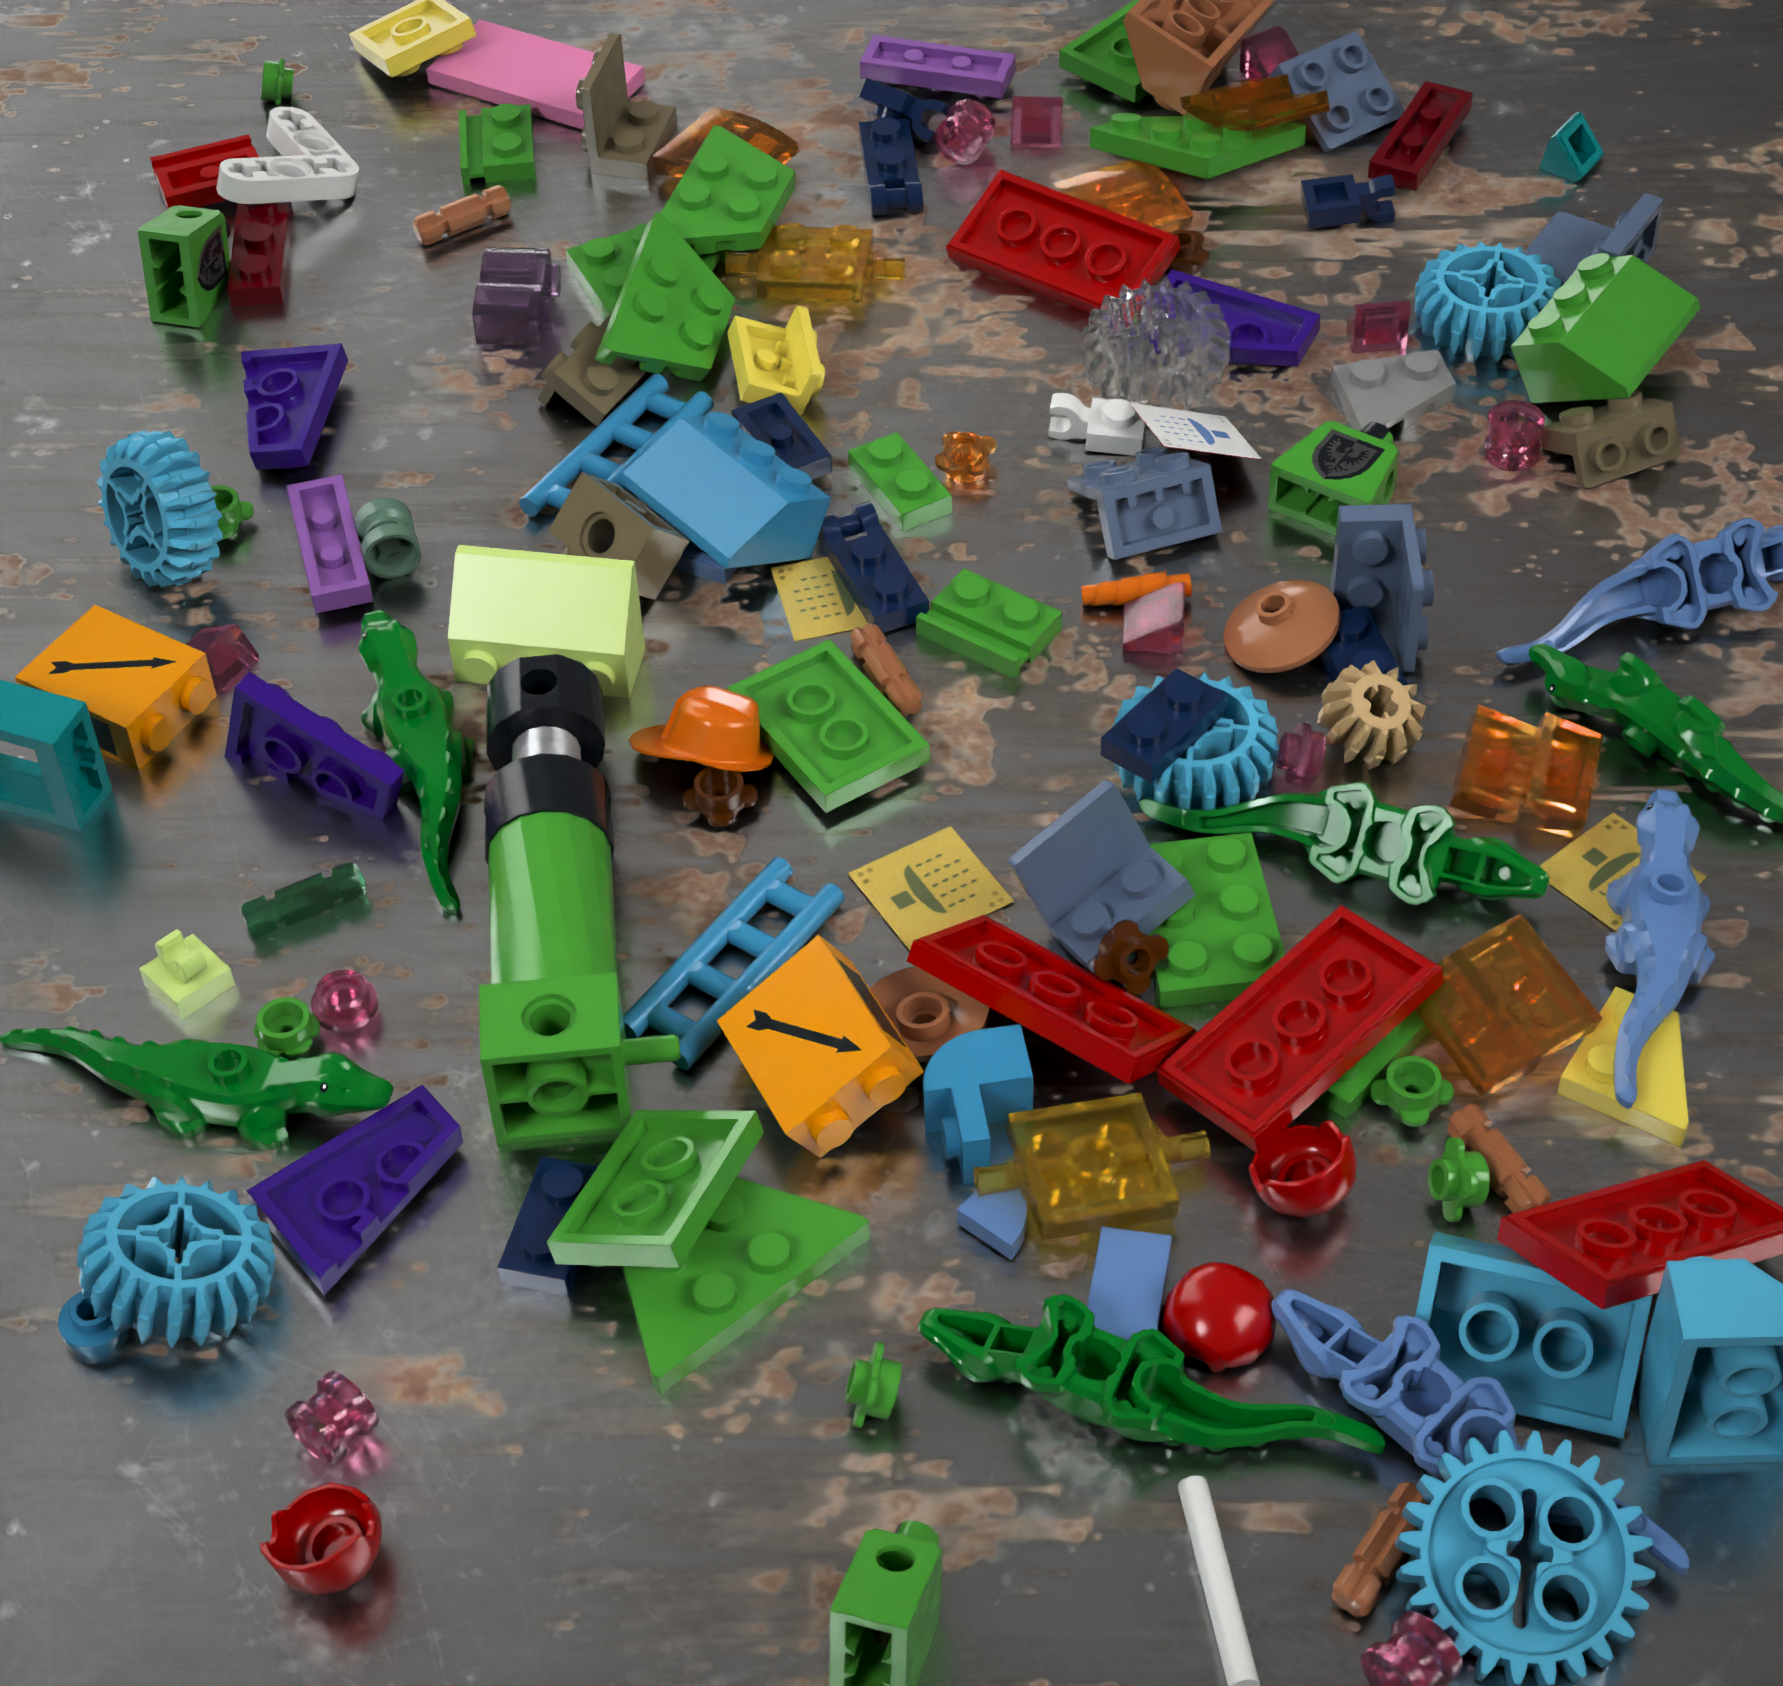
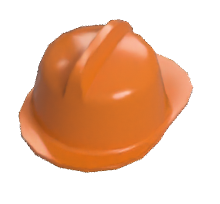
(709, 729)

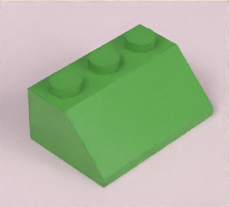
(1602, 331)

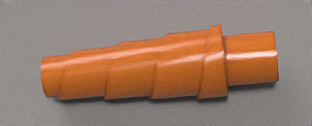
(1129, 588)

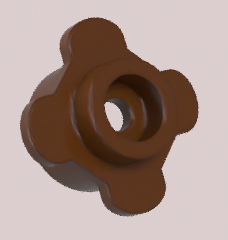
(1191, 254)
(719, 795)
(1116, 947)

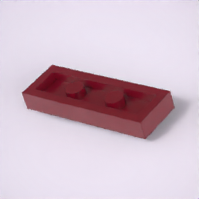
(1420, 135)
(260, 254)

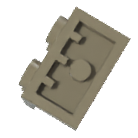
(617, 131)

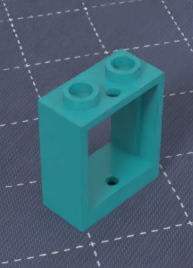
(70, 769)

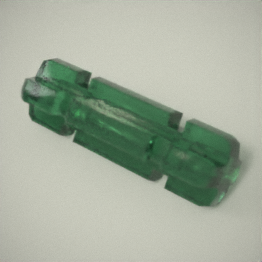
(303, 899)

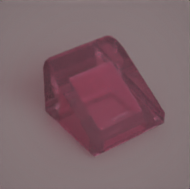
(1265, 51)
(1036, 121)
(1378, 326)
(1155, 620)
(227, 653)

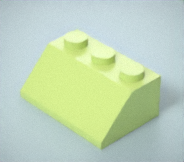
(541, 605)

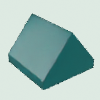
(1572, 150)

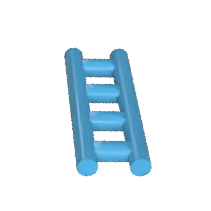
(616, 427)
(732, 928)

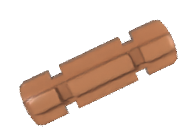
(462, 215)
(886, 669)
(1505, 1165)
(1376, 1555)

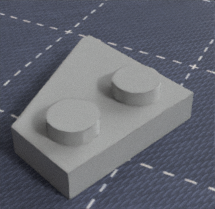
(1393, 388)

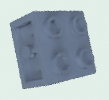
(1355, 87)
(1572, 238)
(1150, 501)
(1381, 567)
(1095, 872)

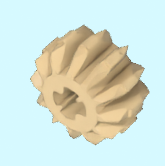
(1371, 715)

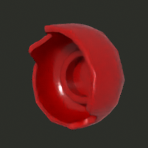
(1305, 1170)
(1219, 1316)
(324, 1539)

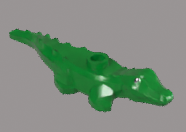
(1660, 723)
(419, 737)
(1357, 834)
(215, 1083)
(1123, 1383)

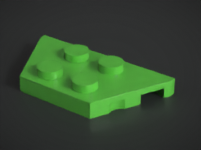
(729, 195)
(668, 308)
(741, 1269)

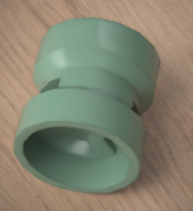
(387, 538)

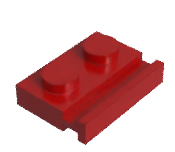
(192, 174)

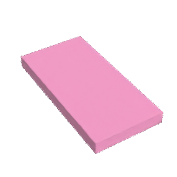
(522, 70)

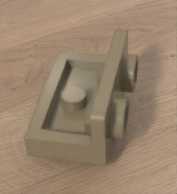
(585, 382)
(1615, 438)

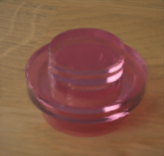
(1301, 753)
(344, 1001)

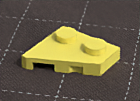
(1661, 1088)

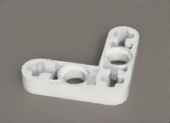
(308, 170)

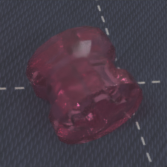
(965, 131)
(1513, 435)
(331, 1418)
(1413, 1655)

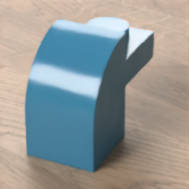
(976, 1085)

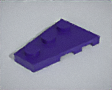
(1259, 327)
(289, 401)
(300, 743)
(356, 1184)

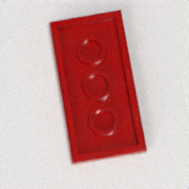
(1059, 243)
(1052, 997)
(1299, 1027)
(1619, 1237)

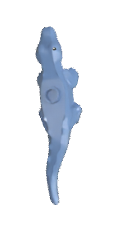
(1676, 585)
(1658, 930)
(1420, 1397)

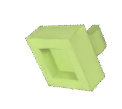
(185, 974)

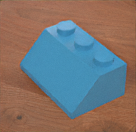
(729, 493)

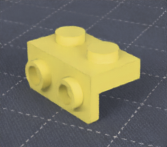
(777, 359)

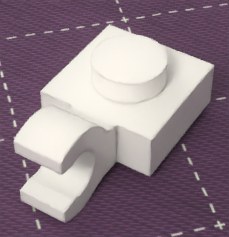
(1106, 426)

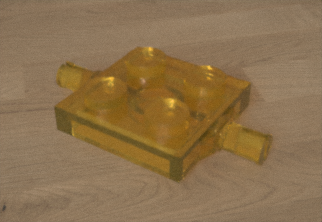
(815, 264)
(1092, 1165)

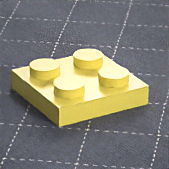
(413, 36)

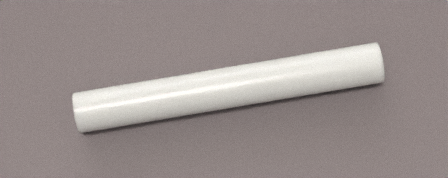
(1217, 1582)

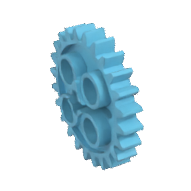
(1592, 1571)

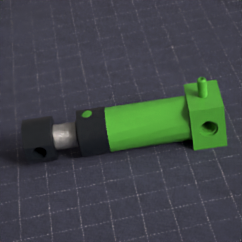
(553, 1003)

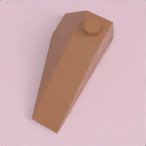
(1187, 42)

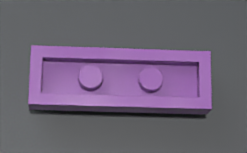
(937, 66)
(329, 544)

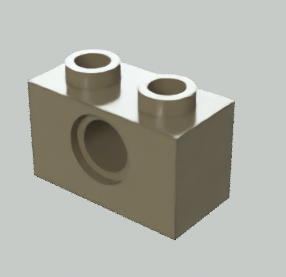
(612, 524)

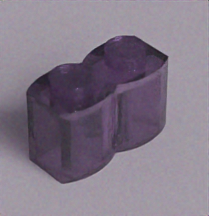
(515, 296)

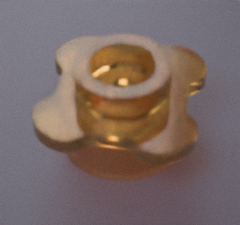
(965, 456)

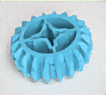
(1482, 298)
(159, 508)
(1224, 763)
(133, 1270)

